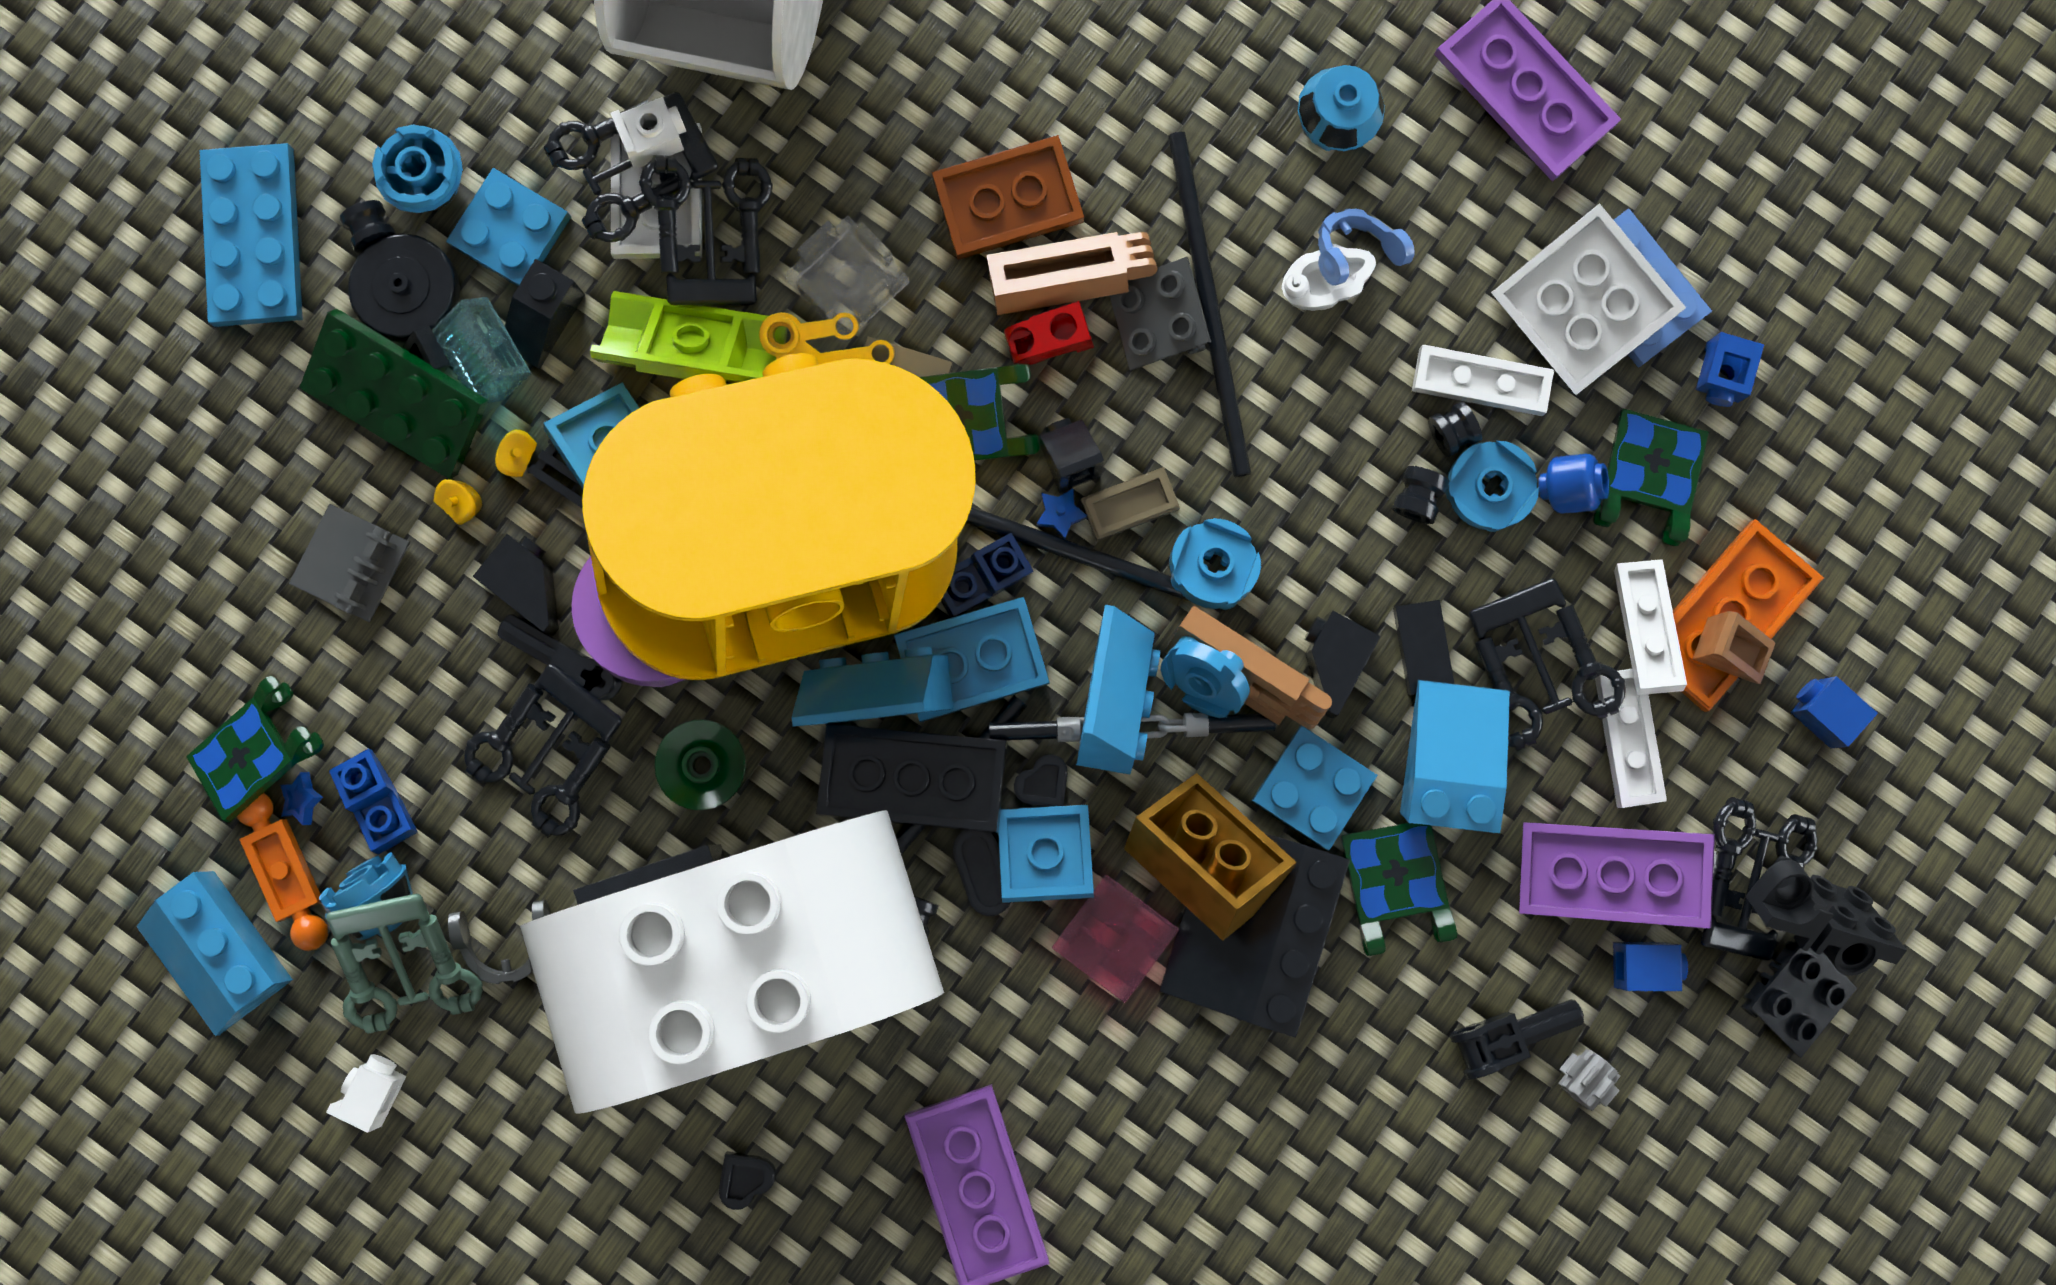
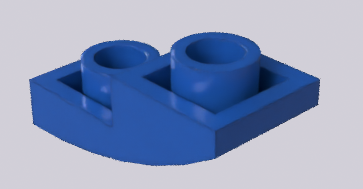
(373, 800)

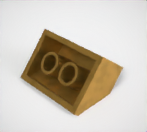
(1208, 855)

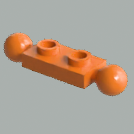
(283, 873)

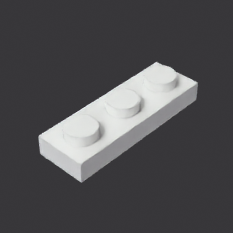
(1483, 380)
(1650, 627)
(1632, 746)

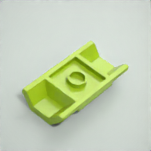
(683, 339)

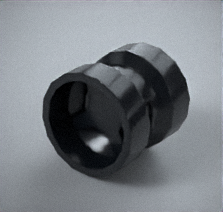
(1419, 498)

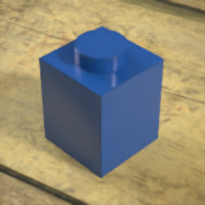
(1832, 711)
(1649, 966)

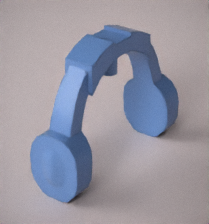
(1332, 262)

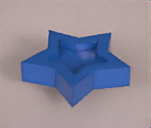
(1060, 513)
(300, 799)

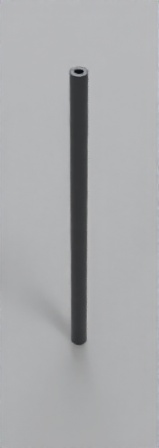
(1209, 304)
(1073, 551)

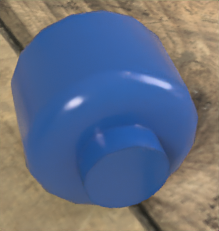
(1574, 483)

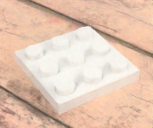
(1588, 299)

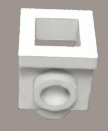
(643, 143)
(368, 1094)

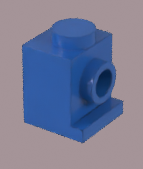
(1740, 361)

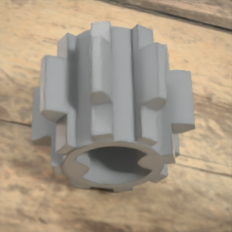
(1589, 1079)

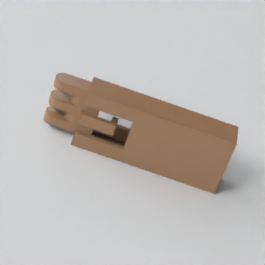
(1069, 271)
(1273, 685)

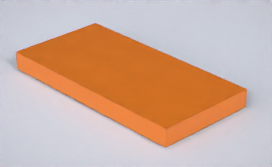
(1751, 577)

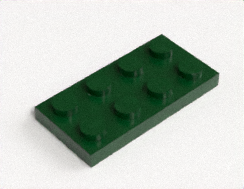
(393, 393)

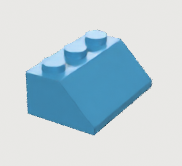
(873, 688)
(1118, 694)
(212, 950)

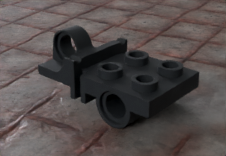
(1825, 917)

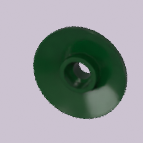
(677, 760)

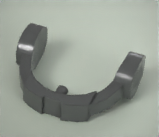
(461, 940)

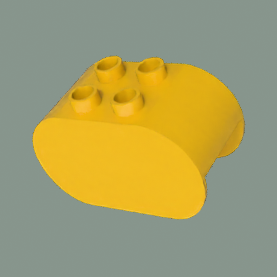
(776, 514)

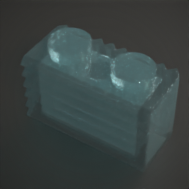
(481, 349)

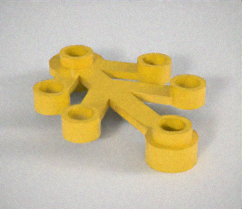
(806, 331)

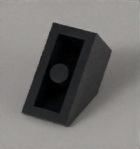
(541, 311)
(1071, 454)
(522, 581)
(1338, 656)

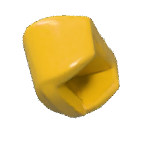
(515, 453)
(458, 500)

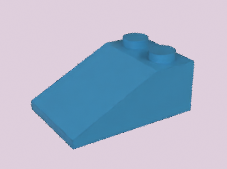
(1457, 757)

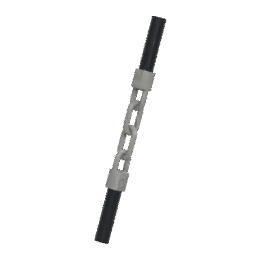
(1192, 725)

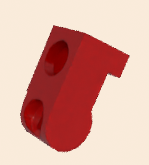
(1049, 335)

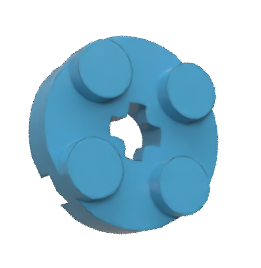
(1518, 483)
(1207, 588)
(1207, 677)

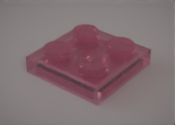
(1115, 938)

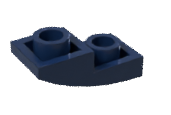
(985, 575)

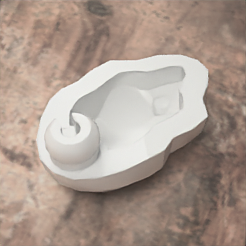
(1309, 290)

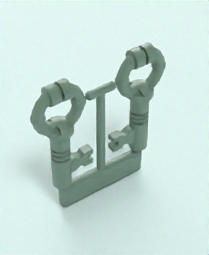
(429, 935)

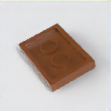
(1008, 197)

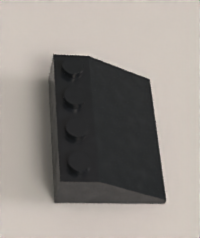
(1269, 961)

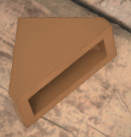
(1734, 647)

